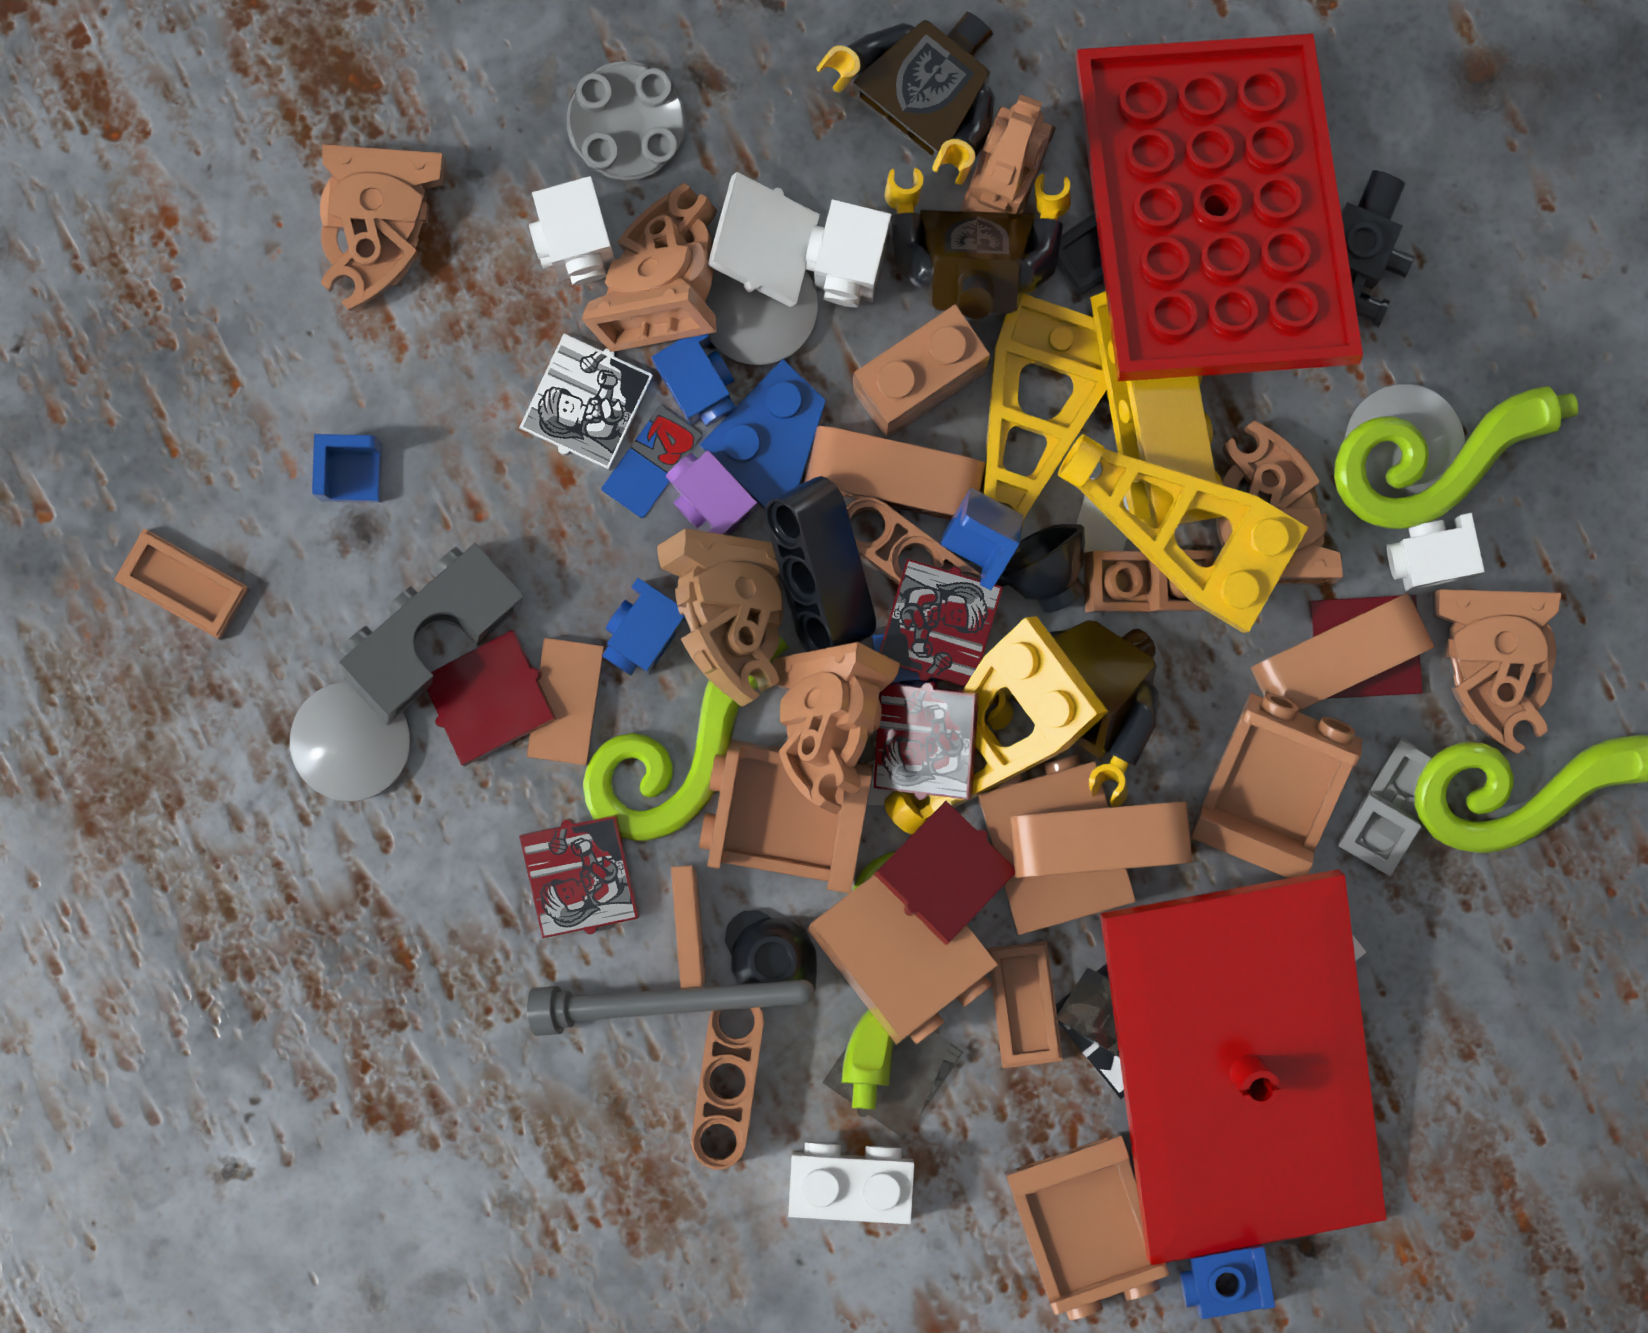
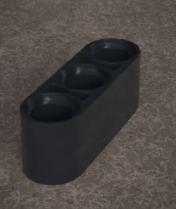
(820, 565)

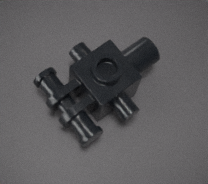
(1371, 242)

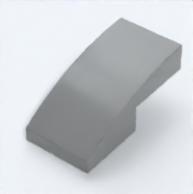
(1387, 815)

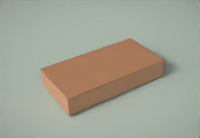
(182, 584)
(571, 686)
(688, 926)
(1025, 1004)

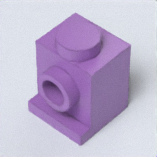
(710, 494)

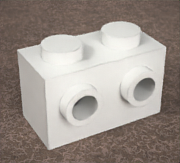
(572, 232)
(848, 253)
(851, 1186)

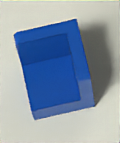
(347, 468)
(984, 534)

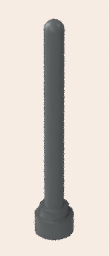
(554, 1010)

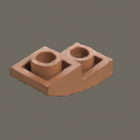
(1134, 584)

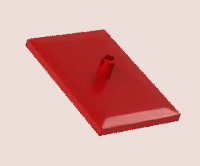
(1217, 208)
(1244, 1066)

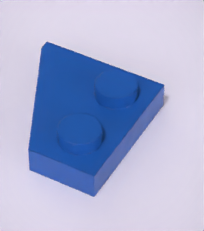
(769, 434)

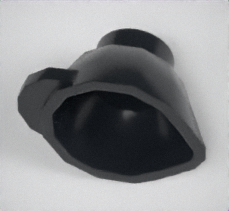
(1048, 566)
(769, 949)

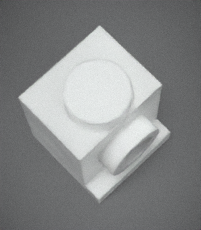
(1436, 554)

